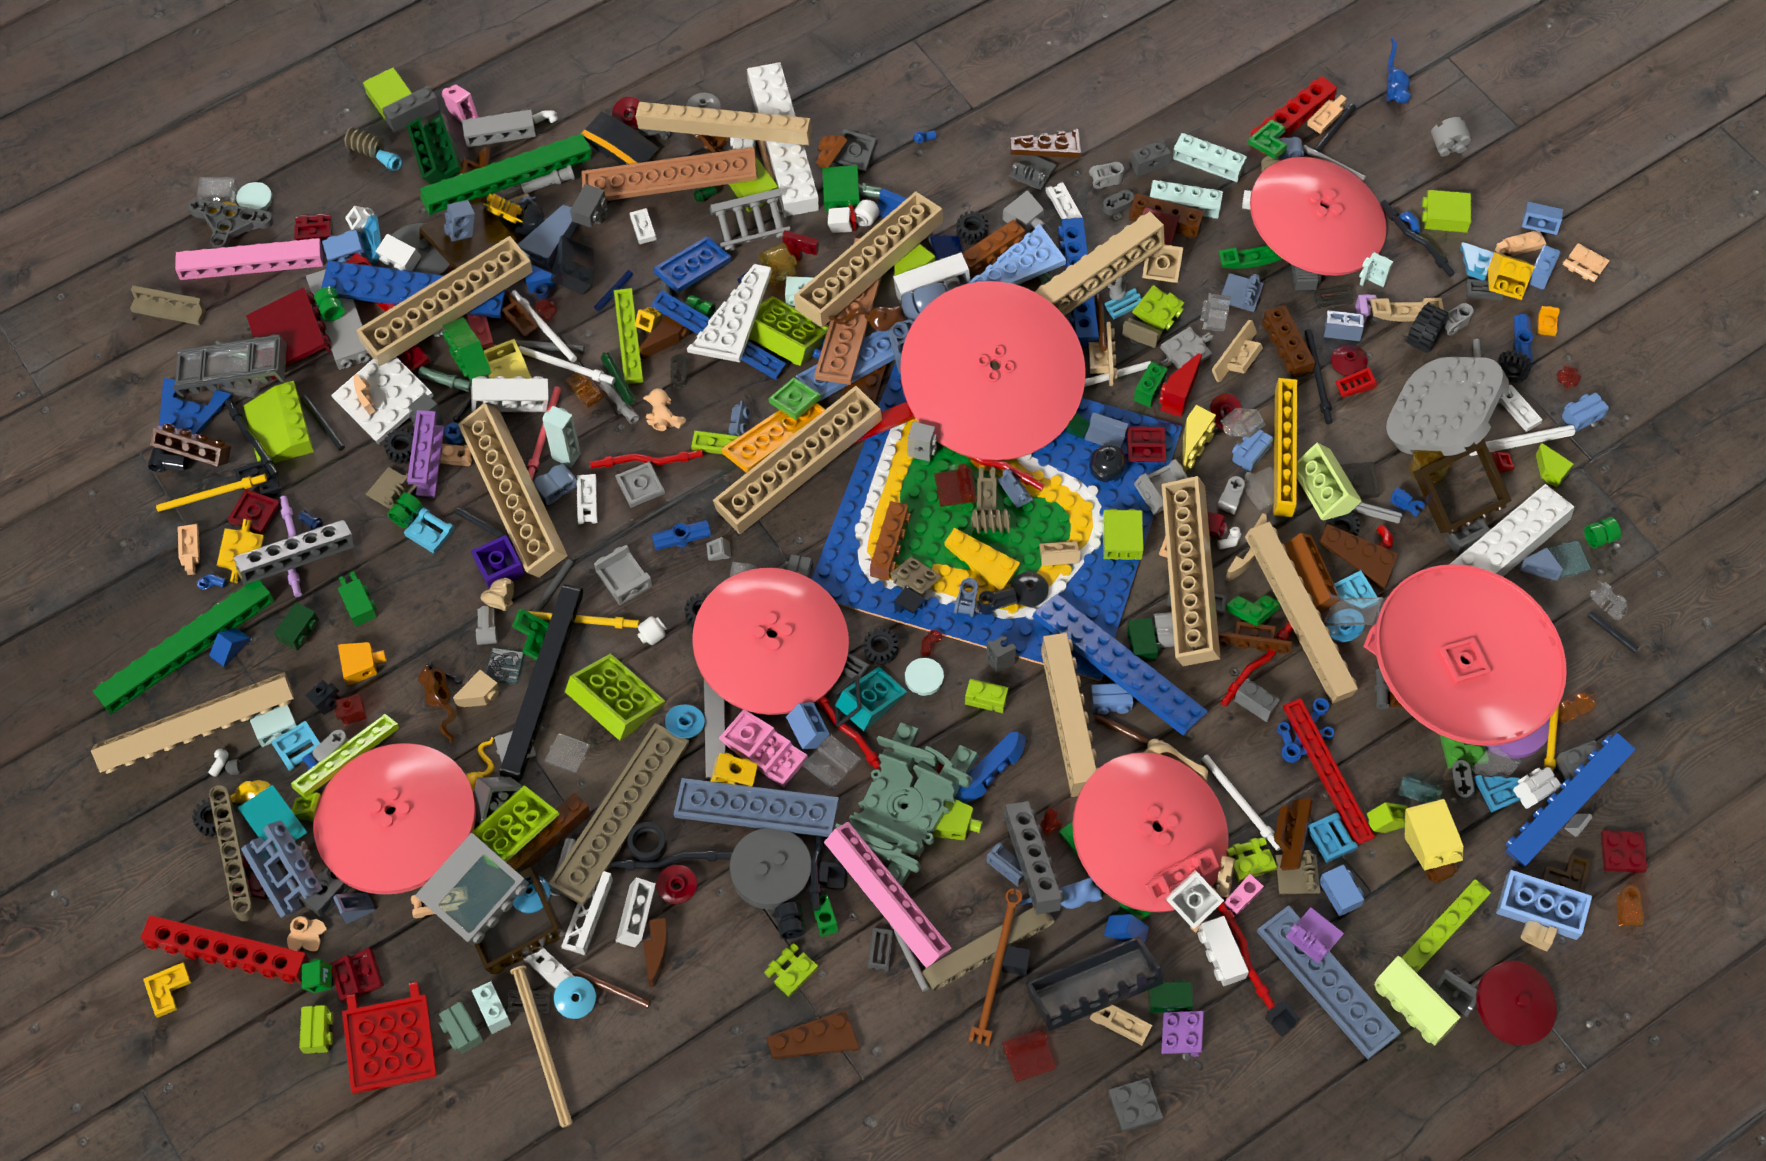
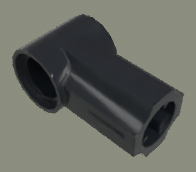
(162, 460)
(998, 600)

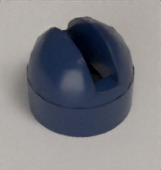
(542, 291)

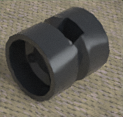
(789, 920)

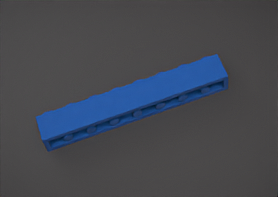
(1569, 800)

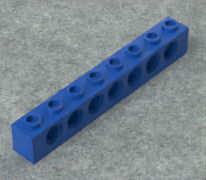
(1084, 315)

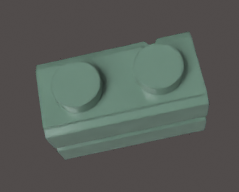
(460, 1027)

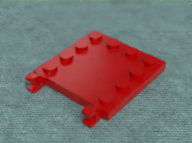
(389, 1042)

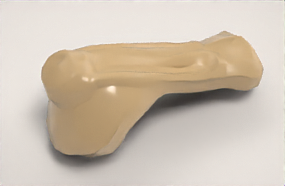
(1159, 747)

